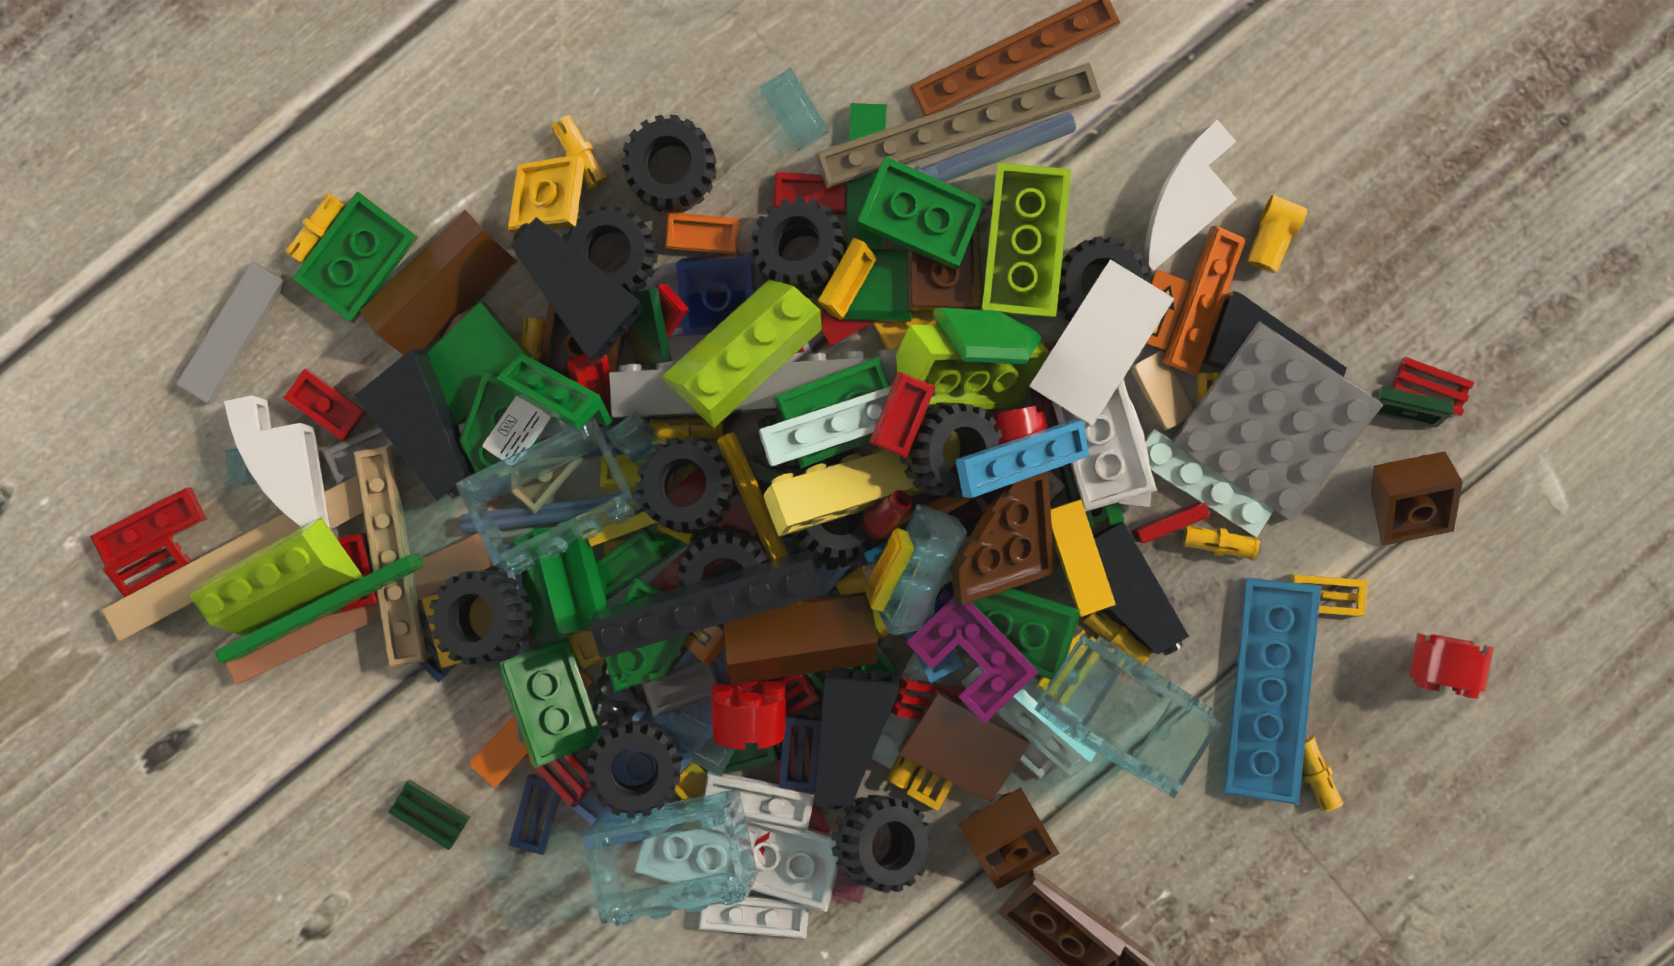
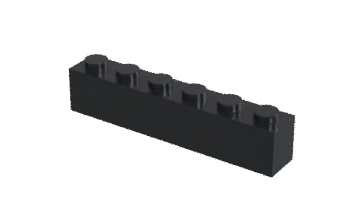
(705, 604)

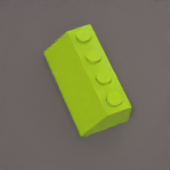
(1026, 240)
(744, 350)
(932, 358)
(276, 580)

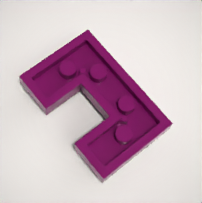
(1003, 663)

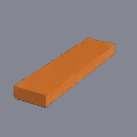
(1204, 300)
(505, 749)

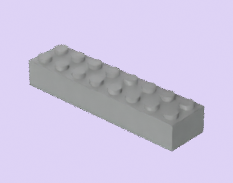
(645, 392)

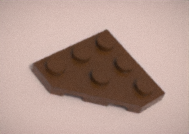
(1008, 543)

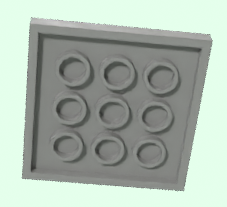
(1276, 422)

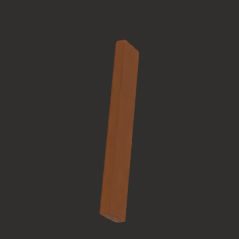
(1014, 55)

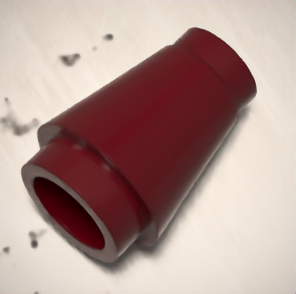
(886, 515)

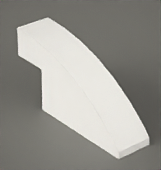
(1188, 197)
(279, 459)

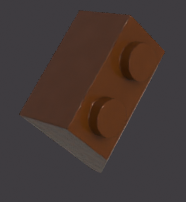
(1415, 497)
(1008, 838)

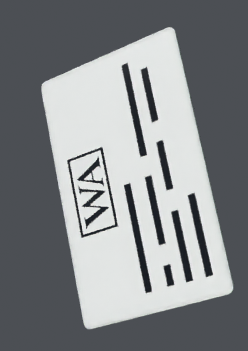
(516, 429)

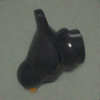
(611, 704)

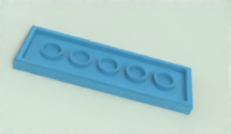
(1272, 690)

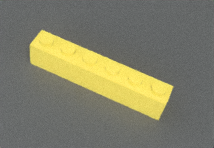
(843, 488)

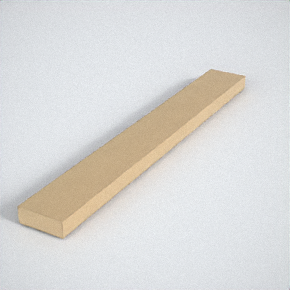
(172, 592)

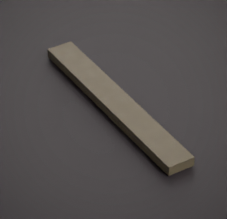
(958, 125)

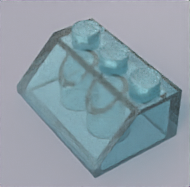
(936, 542)

